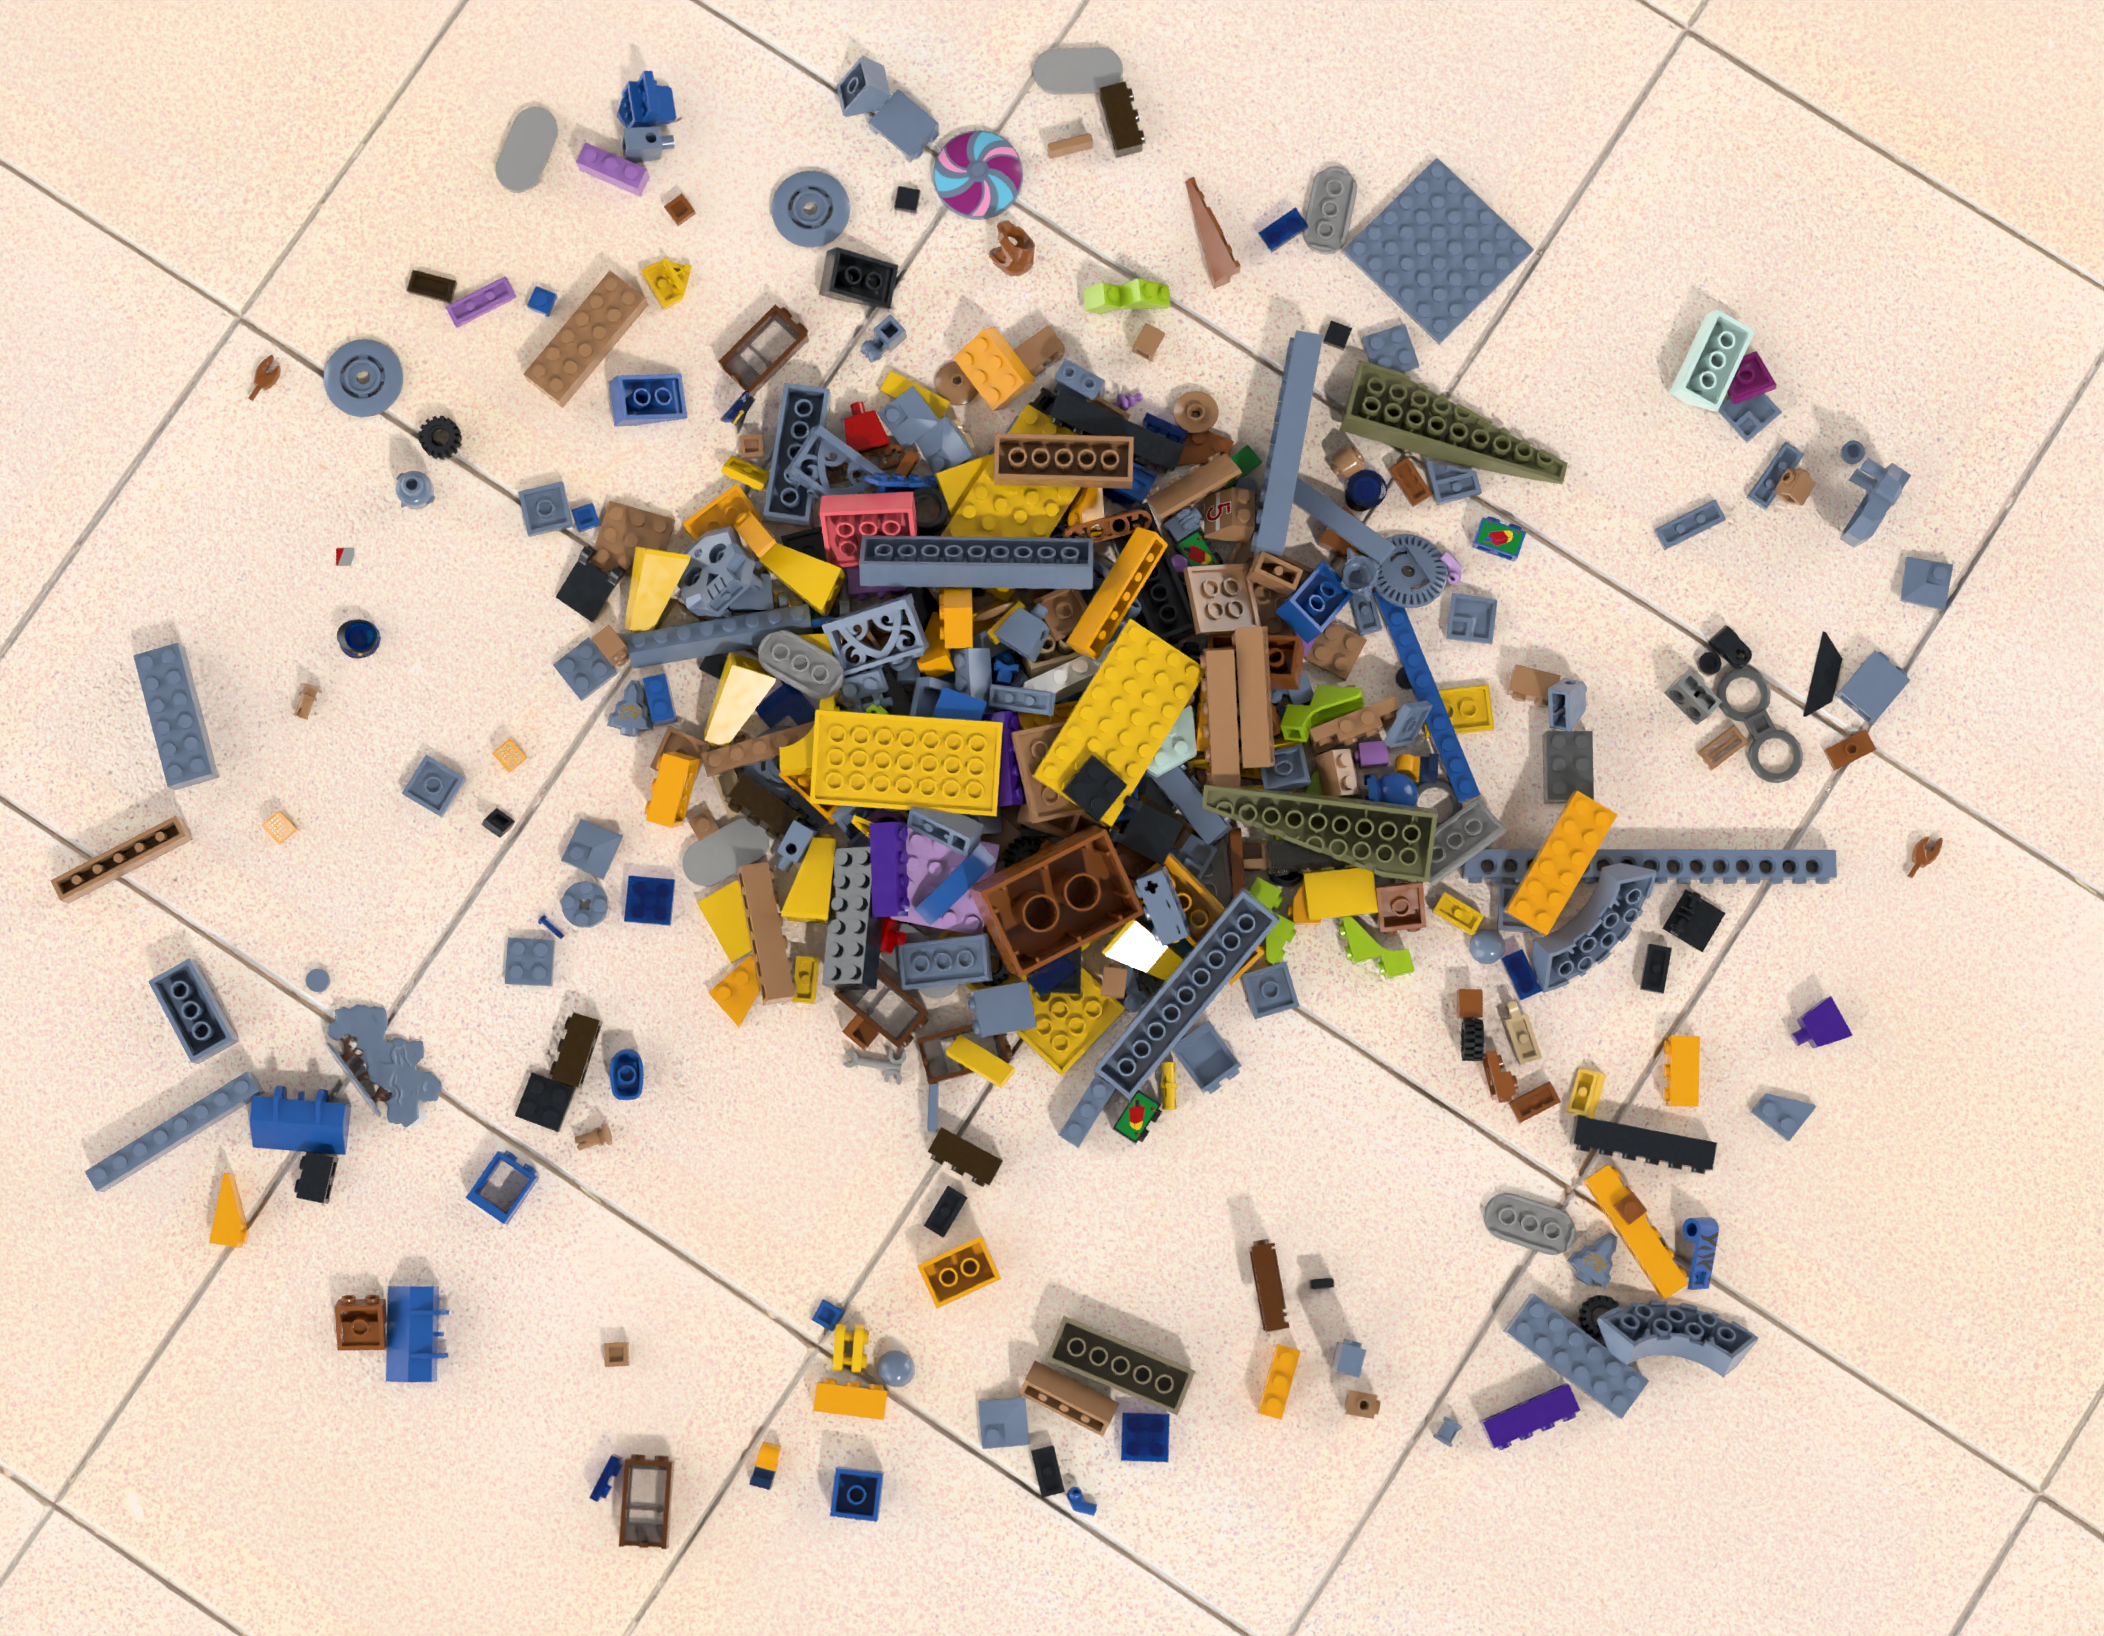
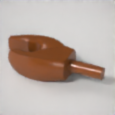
(262, 379)
(1922, 857)

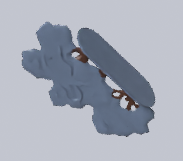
(387, 1063)

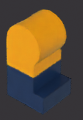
(1418, 768)
(766, 1466)

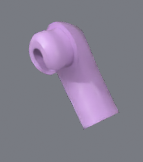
(1454, 568)

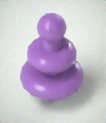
(1128, 400)
(1179, 562)

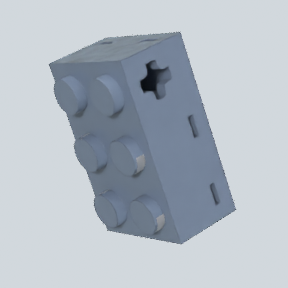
(1162, 906)

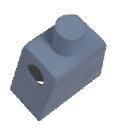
(645, 144)
(754, 601)
(1025, 632)
(1566, 703)
(801, 835)

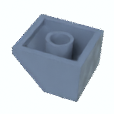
(863, 88)

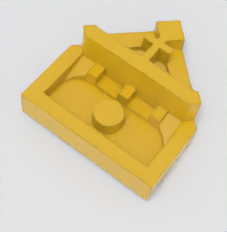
(667, 281)

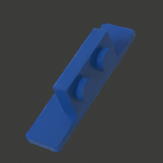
(900, 483)

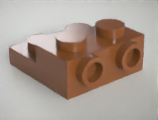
(1400, 907)
(1500, 1085)
(361, 1323)

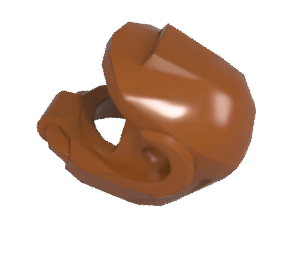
(1012, 258)

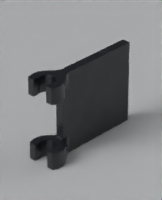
(588, 587)
(924, 606)
(1148, 831)

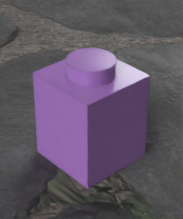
(1371, 754)

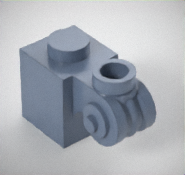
(887, 337)
(1183, 524)
(1302, 696)
(1135, 997)

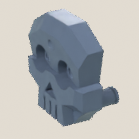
(1879, 497)
(717, 573)

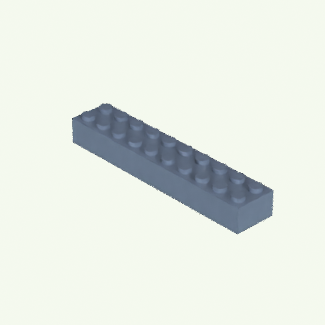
(1288, 442)
(976, 562)
(1186, 993)

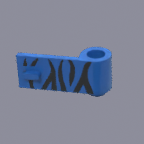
(1704, 1233)

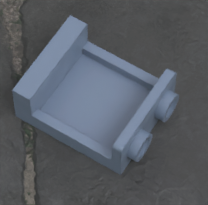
(905, 125)
(1078, 381)
(1873, 687)
(926, 695)
(1002, 1009)
(1206, 1058)

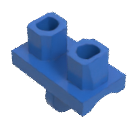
(1003, 669)

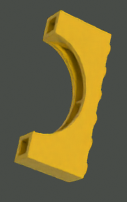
(798, 757)

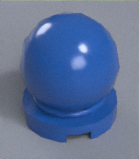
(1391, 788)

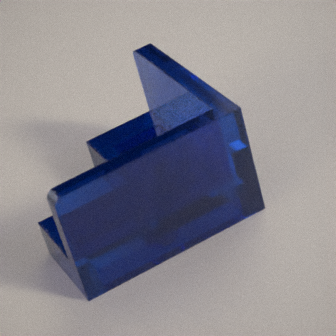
(785, 702)

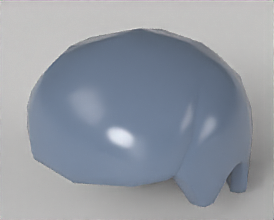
(1487, 946)
(896, 1368)

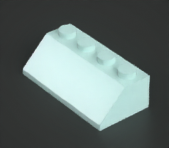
(1712, 361)

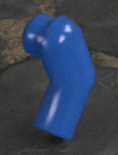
(1078, 1502)

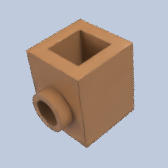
(1795, 486)
(1353, 1401)

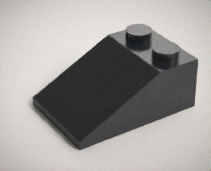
(858, 278)

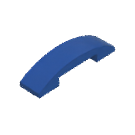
(955, 885)

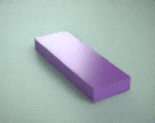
(481, 302)

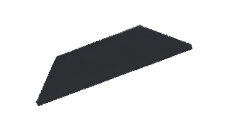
(1824, 676)

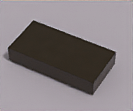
(431, 286)

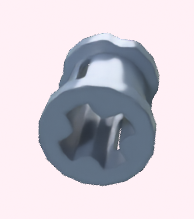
(1447, 1431)

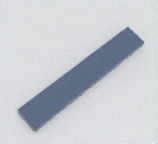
(1342, 522)

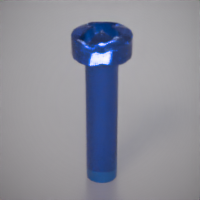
(542, 920)

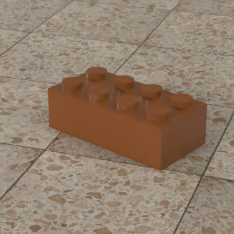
(1284, 658)

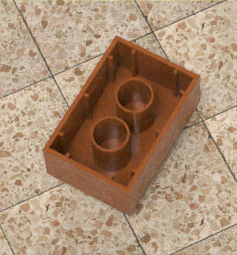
(1056, 900)

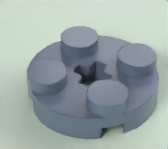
(598, 905)

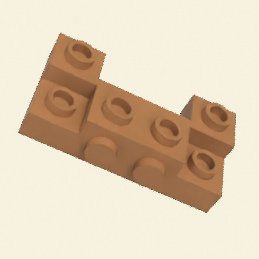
(1348, 728)

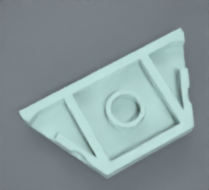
(1177, 747)

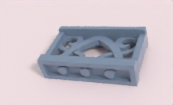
(844, 453)
(893, 611)

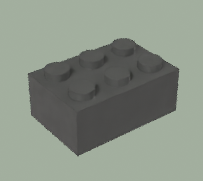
(1567, 765)

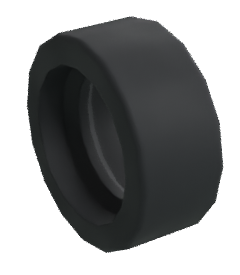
(928, 492)

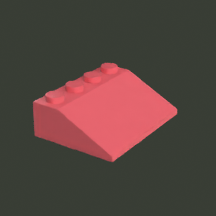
(851, 516)

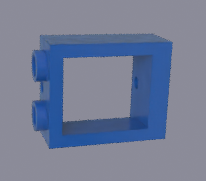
(489, 1207)

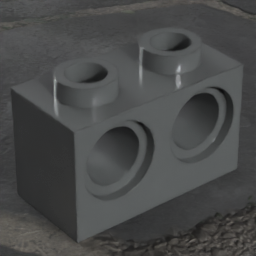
(1692, 697)

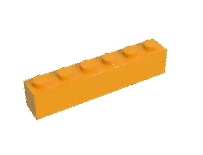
(1117, 593)
(1639, 1236)

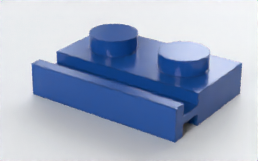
(1142, 483)

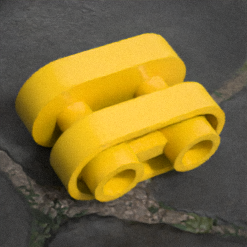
(860, 1337)

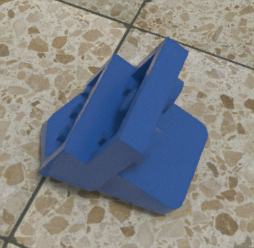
(646, 103)

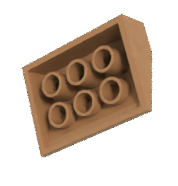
(1193, 487)

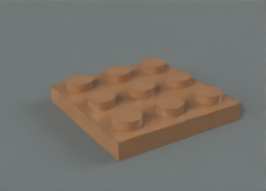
(626, 529)
(1221, 598)

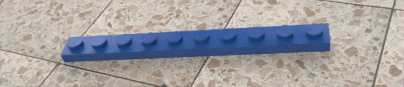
(1424, 689)

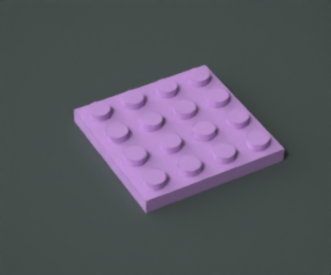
(927, 868)

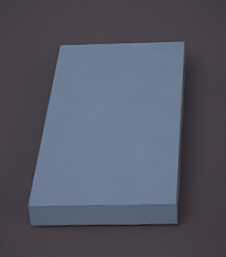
(945, 962)

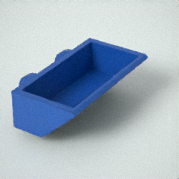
(299, 1123)
(413, 1333)

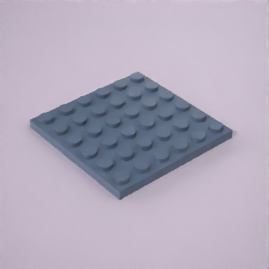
(1438, 251)

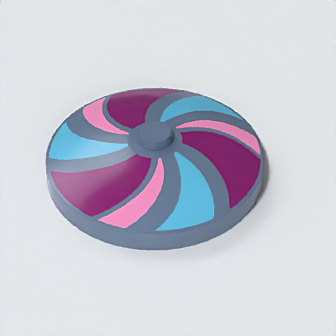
(978, 175)

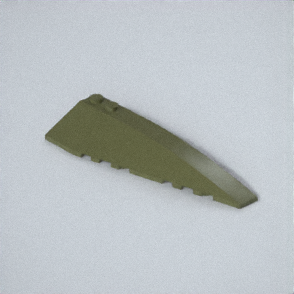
(1409, 416)
(1368, 834)

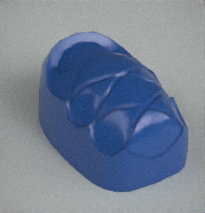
(626, 1075)

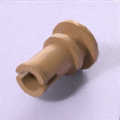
(306, 700)
(595, 1137)

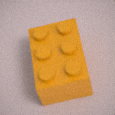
(994, 368)
(956, 617)
(672, 789)
(959, 1272)

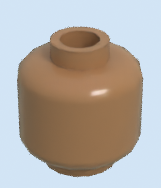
(1347, 462)

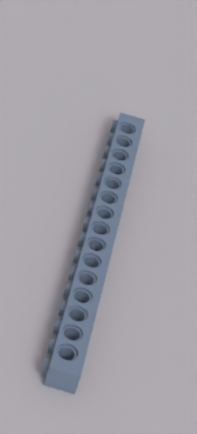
(1822, 859)

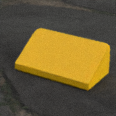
(1586, 1093)

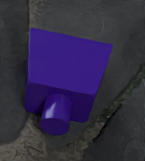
(1821, 1025)

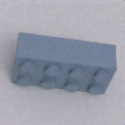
(193, 1011)

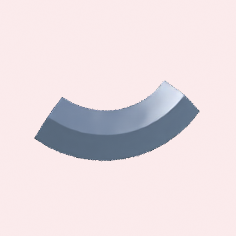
(1595, 928)
(1677, 1332)

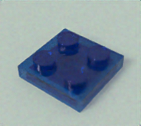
(649, 900)
(1145, 1437)

